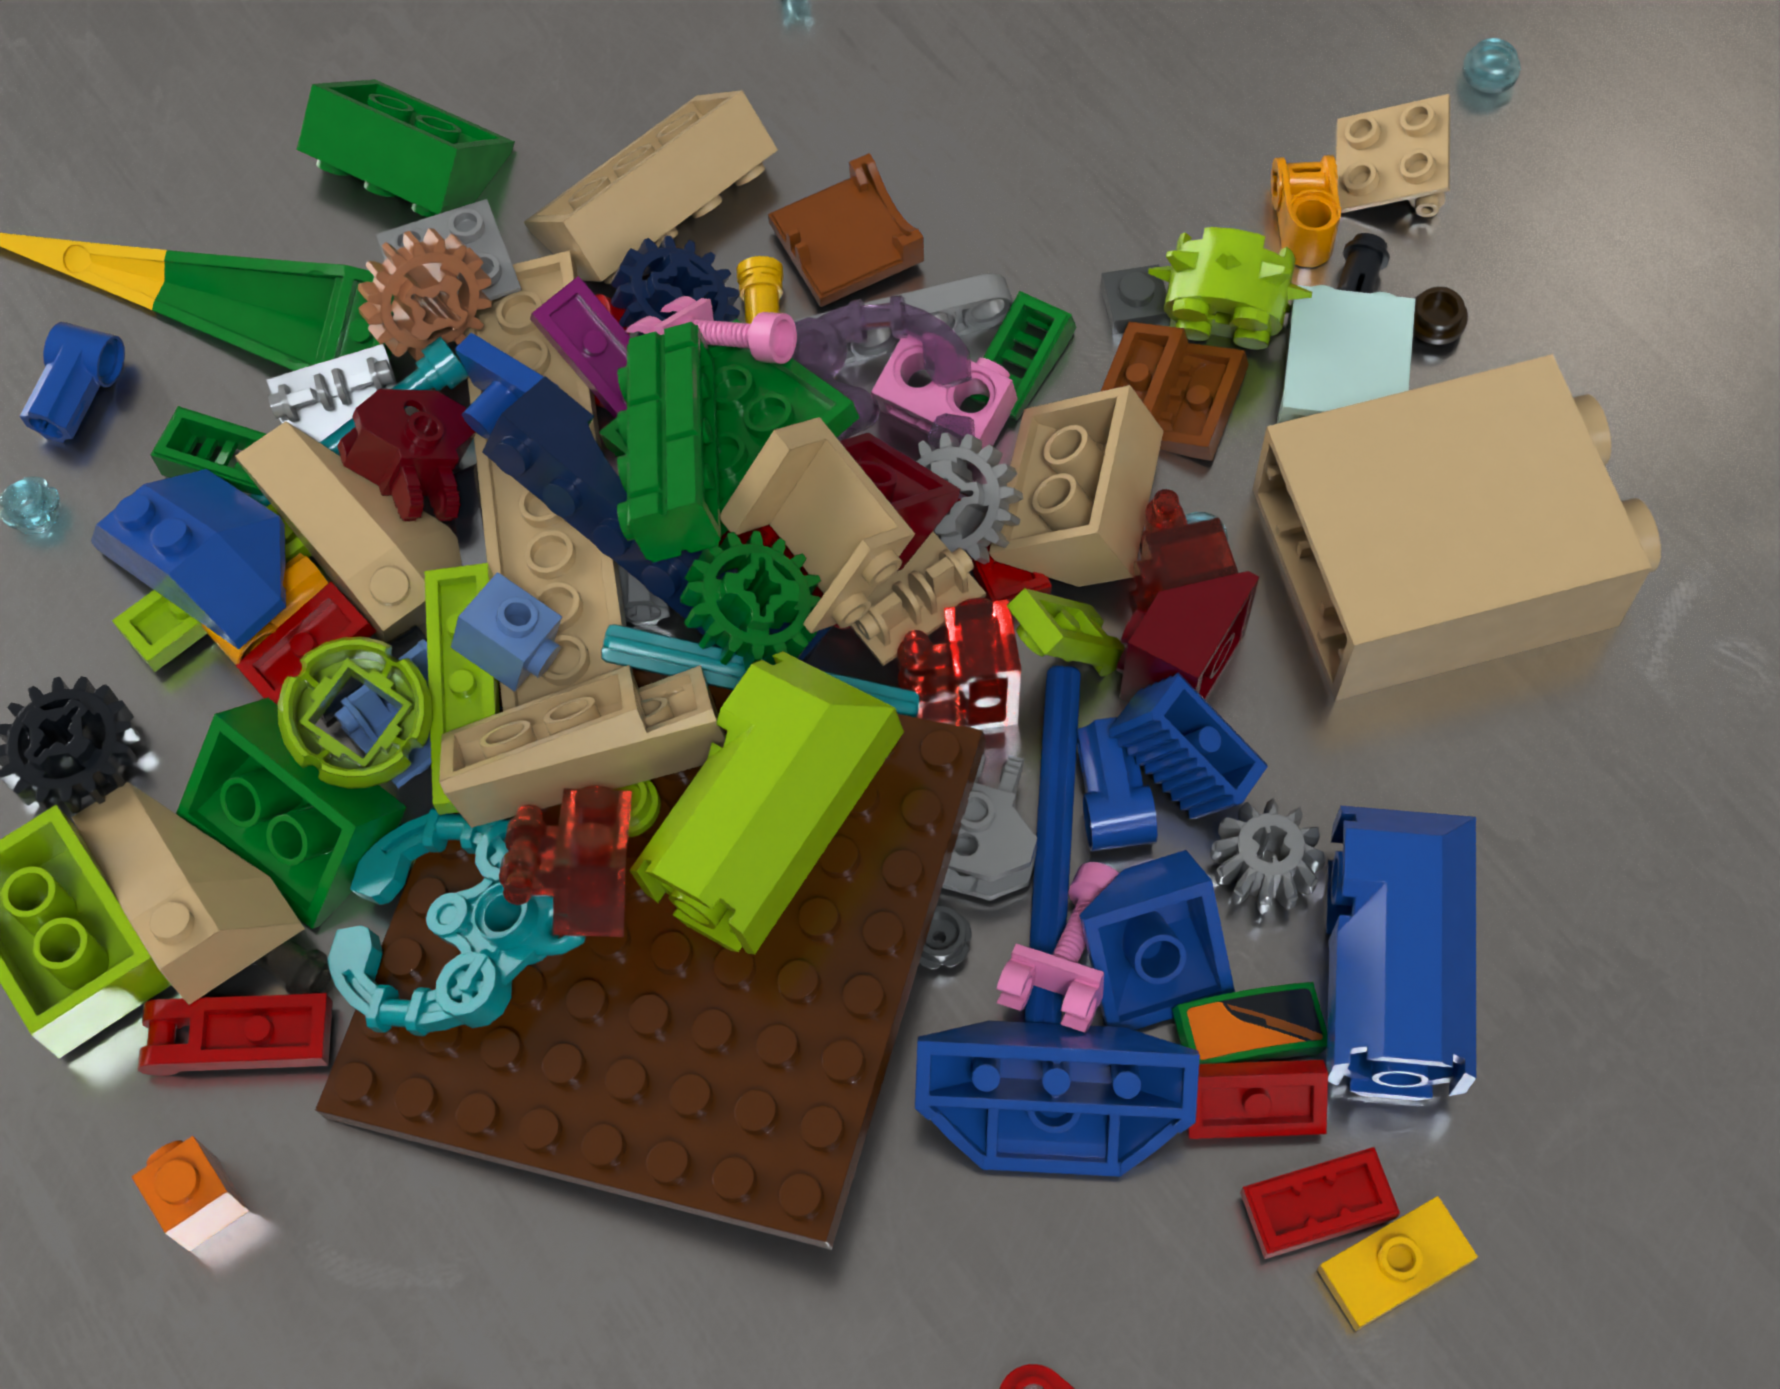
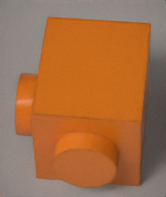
(189, 1192)

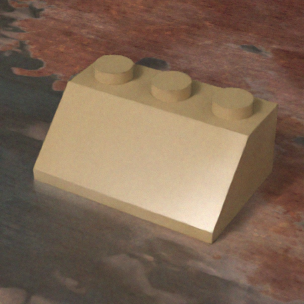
(1084, 487)

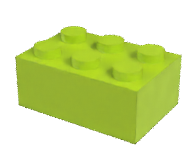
(65, 938)

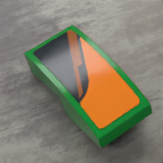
(1254, 1024)

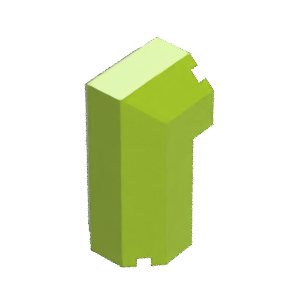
(767, 800)

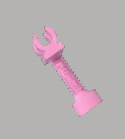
(769, 336)
(1061, 970)

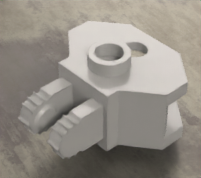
(993, 839)

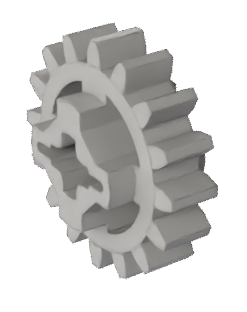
(984, 503)

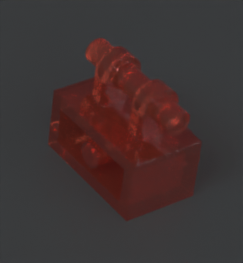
(1177, 551)
(973, 668)
(589, 860)

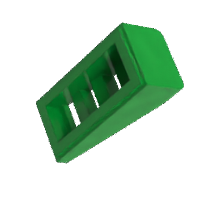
(1039, 314)
(190, 427)

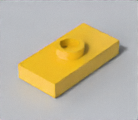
(1397, 1263)

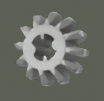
(1273, 832)

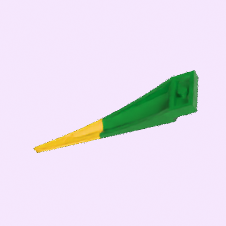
(266, 306)

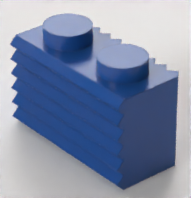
(1187, 747)

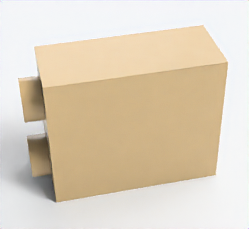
(1452, 525)

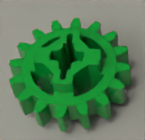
(750, 602)

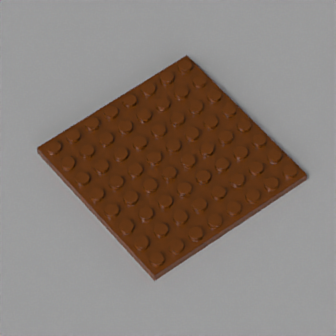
(666, 1056)

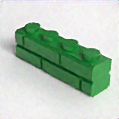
(669, 444)

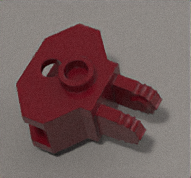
(409, 453)

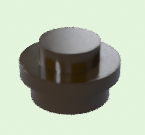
(1439, 316)

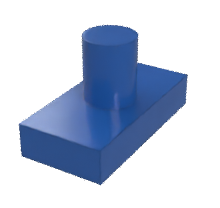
(498, 377)

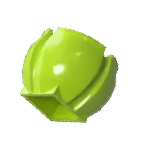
(322, 678)

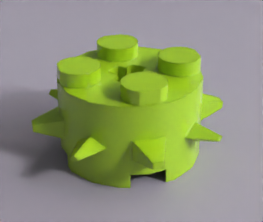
(1229, 286)

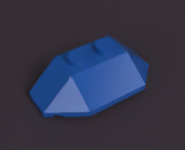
(202, 551)
(1055, 1095)

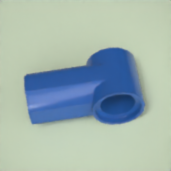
(75, 368)
(1116, 804)

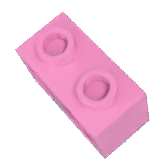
(922, 405)

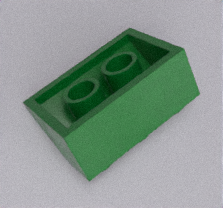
(400, 145)
(281, 815)

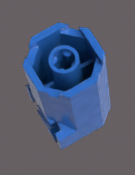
(1402, 952)

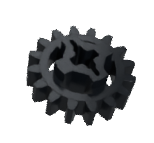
(66, 744)

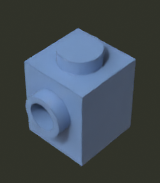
(507, 633)

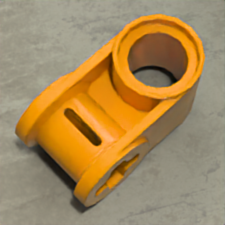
(1307, 208)

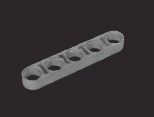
(962, 304)

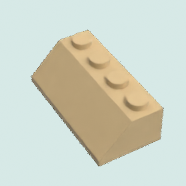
(656, 183)

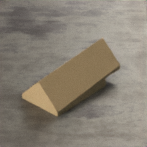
(576, 739)

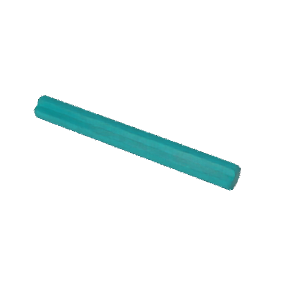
(673, 655)

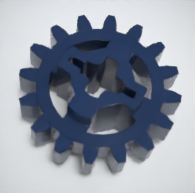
(673, 275)

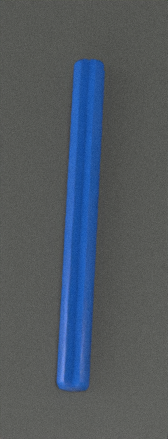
(1054, 829)

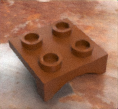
(847, 235)

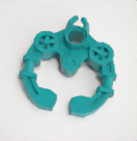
(488, 930)

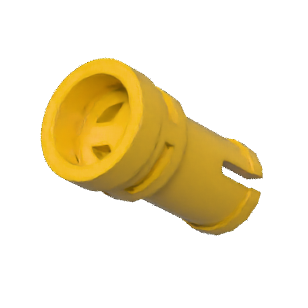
(760, 285)

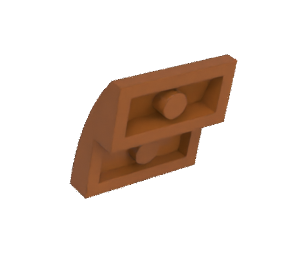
(1181, 384)

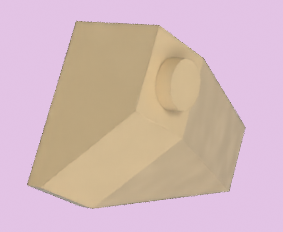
(351, 528)
(184, 892)

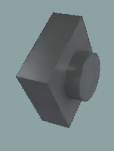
(1133, 297)

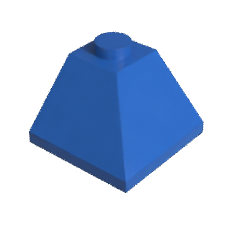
(1156, 941)

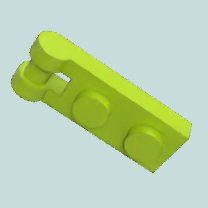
(1065, 630)

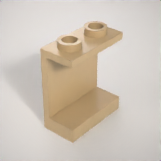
(827, 511)

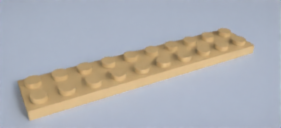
(520, 531)

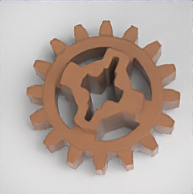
(427, 271)

